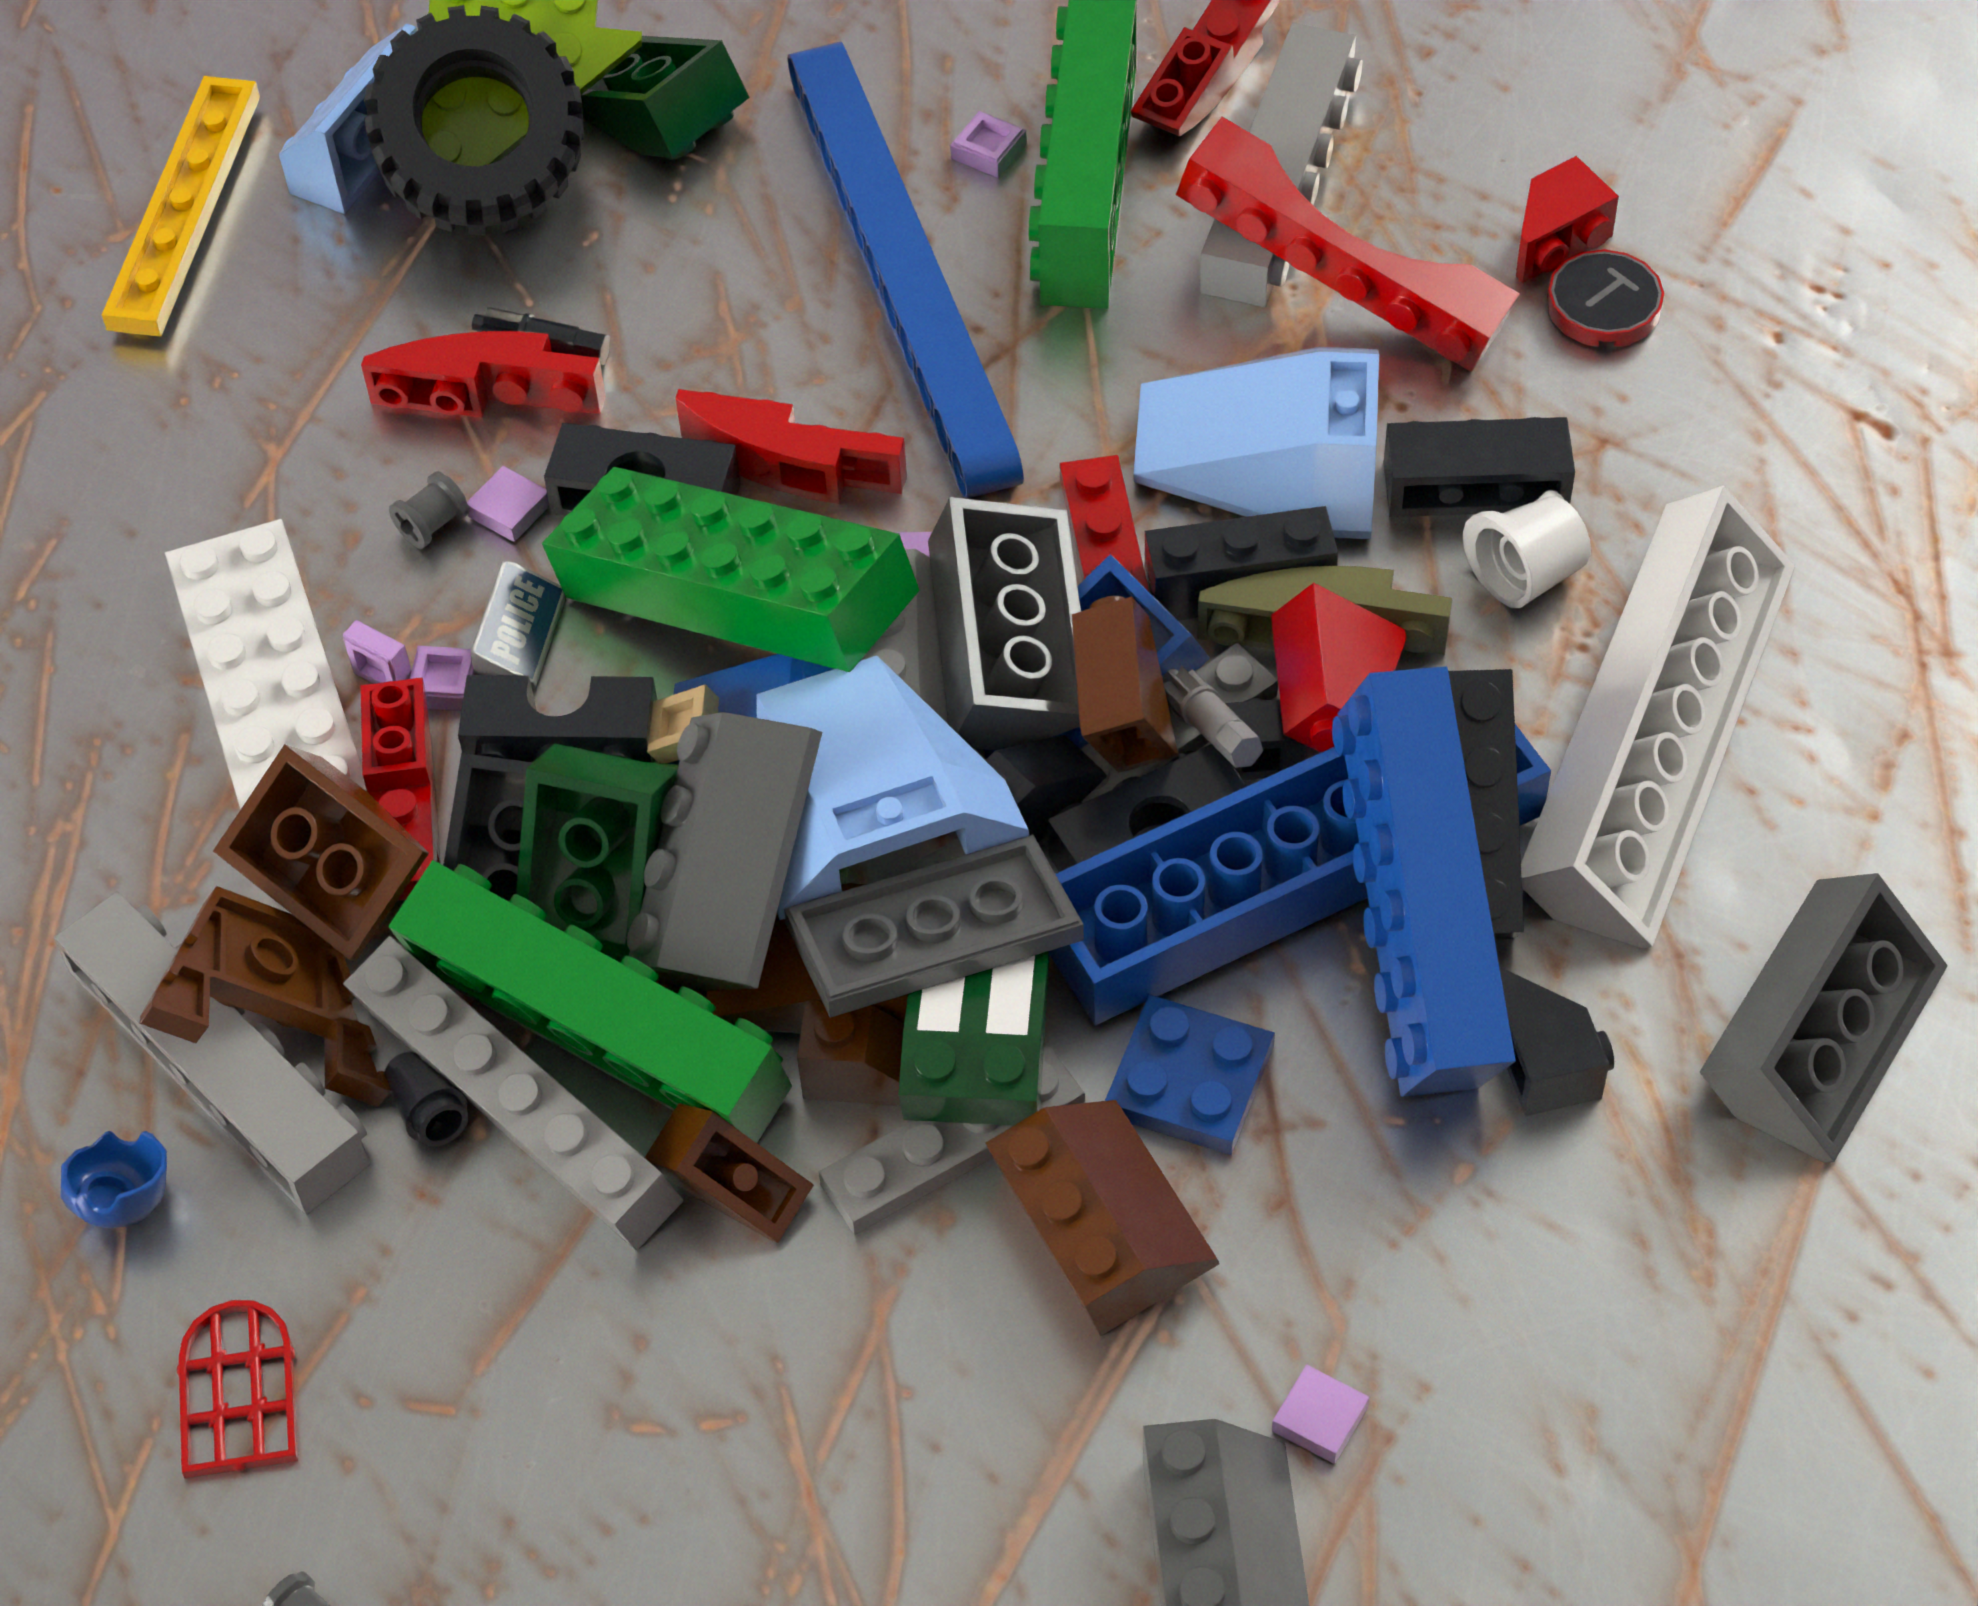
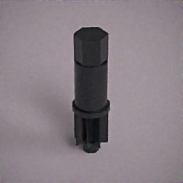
(563, 337)

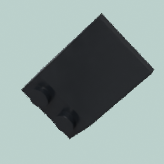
(488, 820)

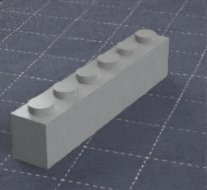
(1297, 119)
(233, 1068)
(514, 1093)

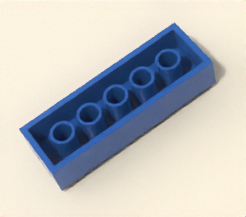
(1423, 883)

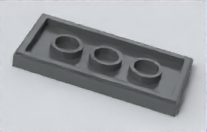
(932, 925)

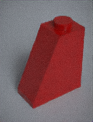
(1322, 658)

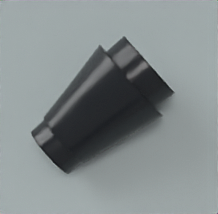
(426, 1101)

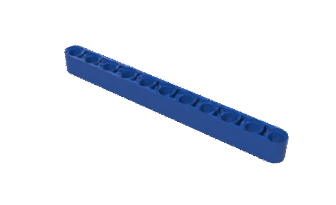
(905, 273)

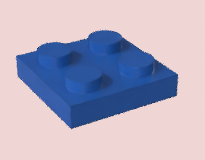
(1191, 1073)

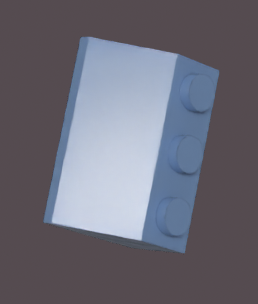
(331, 153)

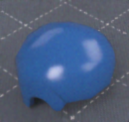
(115, 1180)

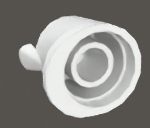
(1526, 548)

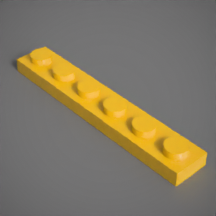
(181, 207)

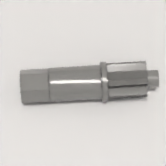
(1203, 709)

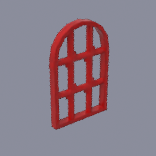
(221, 1412)

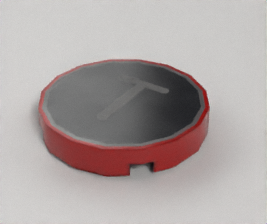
(1605, 298)

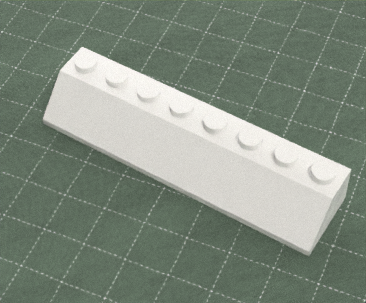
(1657, 721)

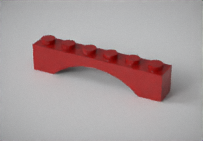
(1439, 304)

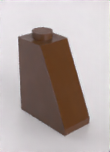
(1121, 685)

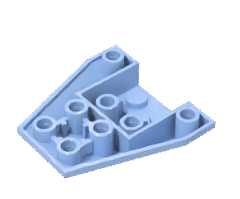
(1268, 436)
(882, 777)

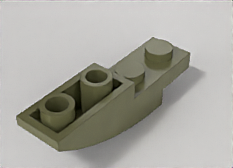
(1243, 607)

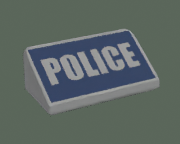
(517, 624)

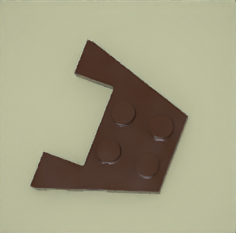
(273, 967)

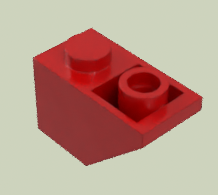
(1564, 216)

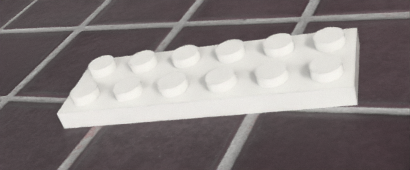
(260, 653)

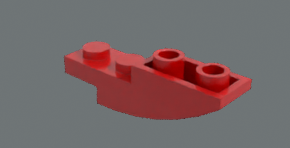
(1203, 64)
(467, 369)
(790, 455)
(400, 761)

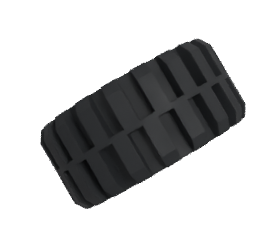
(467, 49)

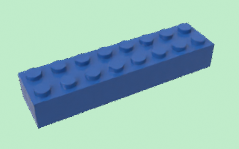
(1225, 882)

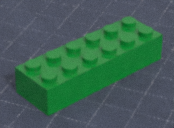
(1084, 153)
(733, 567)
(588, 1001)

